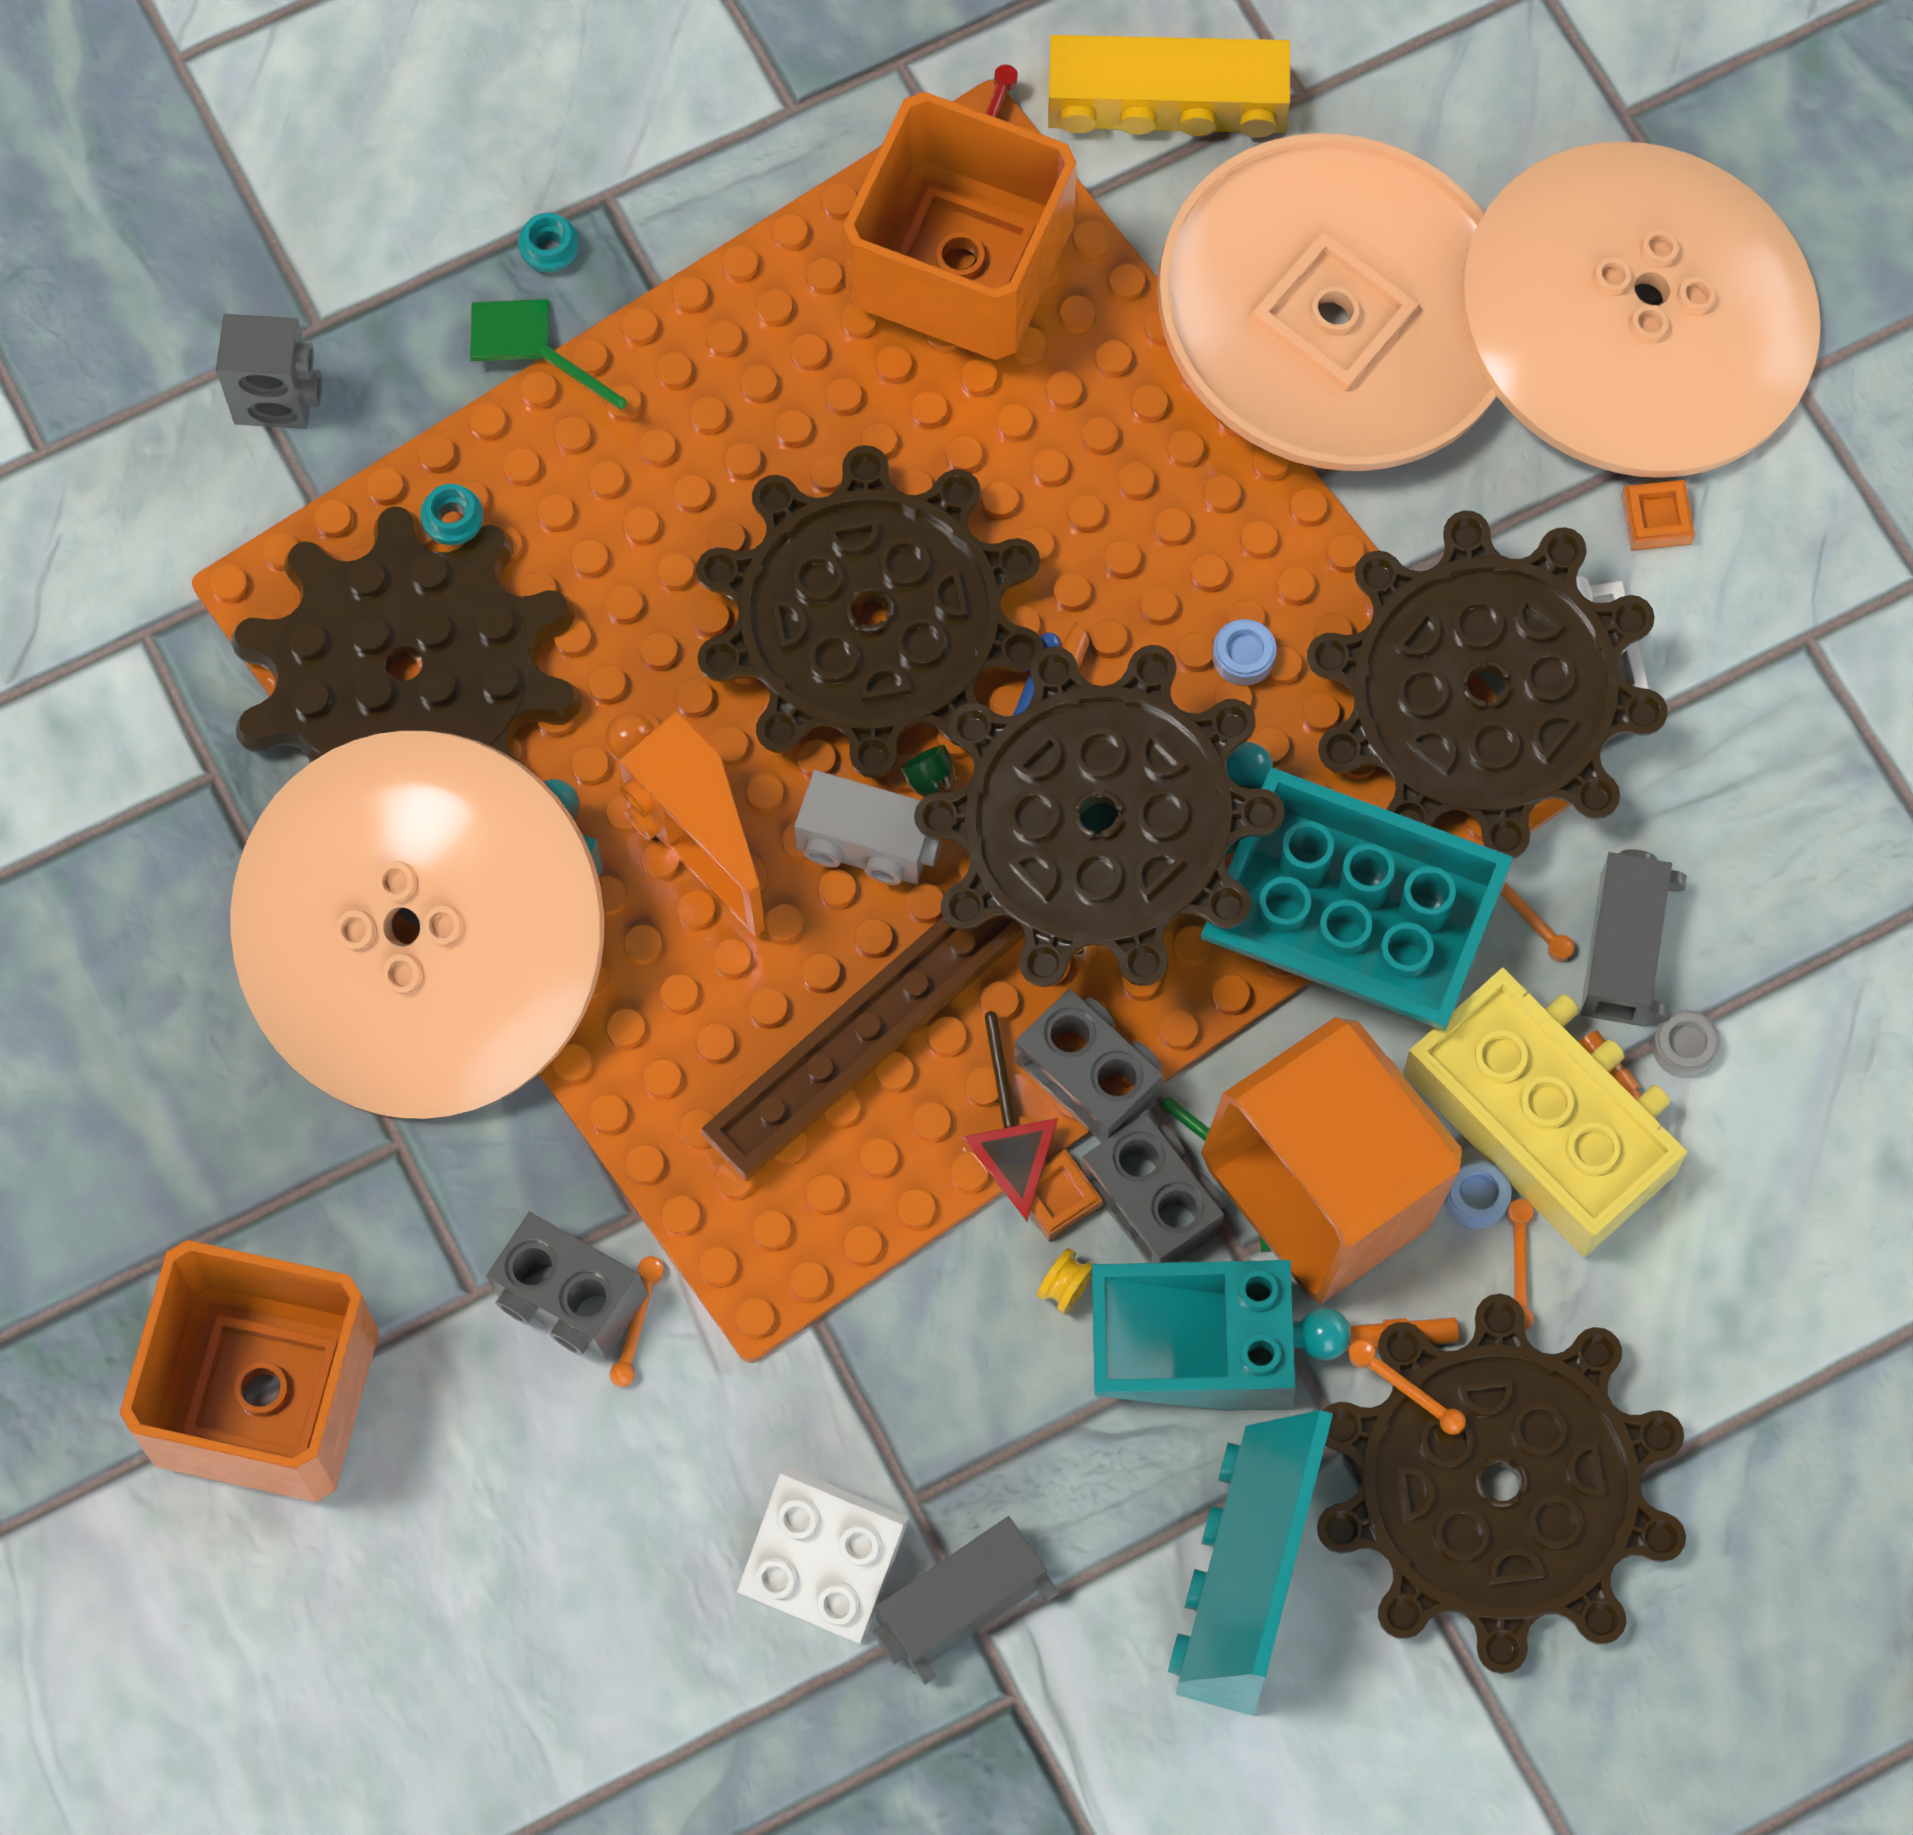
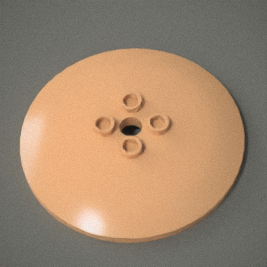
(1309, 228)
(1626, 379)
(500, 906)

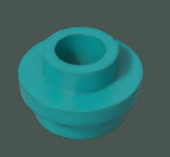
(548, 228)
(449, 499)

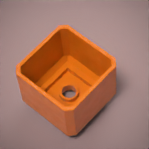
(953, 184)
(1331, 1157)
(218, 1326)

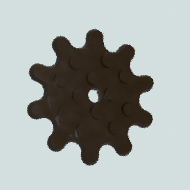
(856, 548)
(396, 600)
(1498, 618)
(1084, 749)
(1574, 1471)

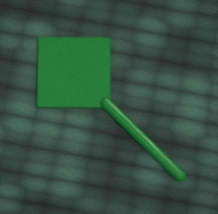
(522, 332)

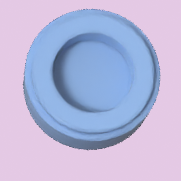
(1244, 652)
(1478, 1195)

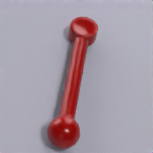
(1005, 80)

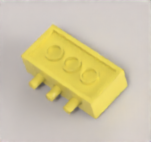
(1547, 1110)

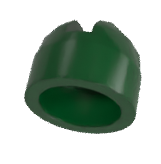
(930, 771)

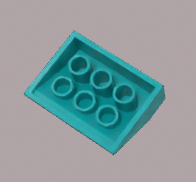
(1365, 901)
(1251, 1561)

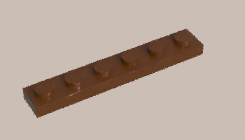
(855, 1040)

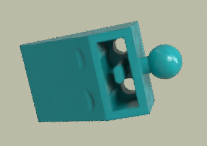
(1188, 1329)

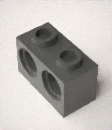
(267, 371)
(1076, 1076)
(1139, 1200)
(575, 1275)

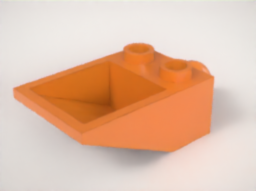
(684, 799)

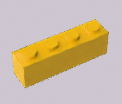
(1169, 84)

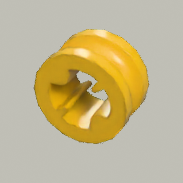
(1066, 1281)

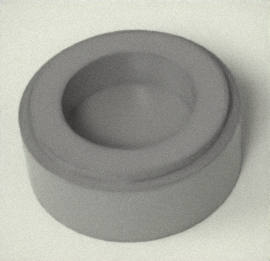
(1686, 1044)

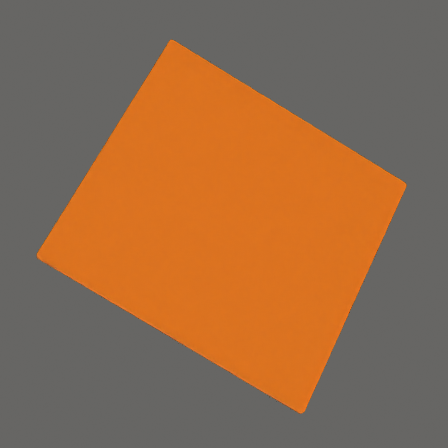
(1145, 536)

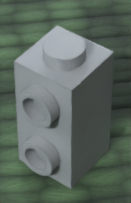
(863, 829)

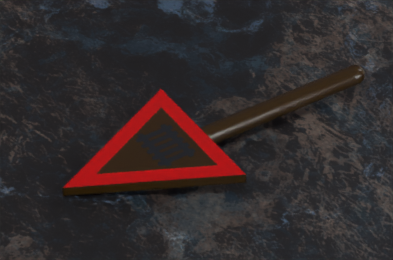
(1014, 1153)

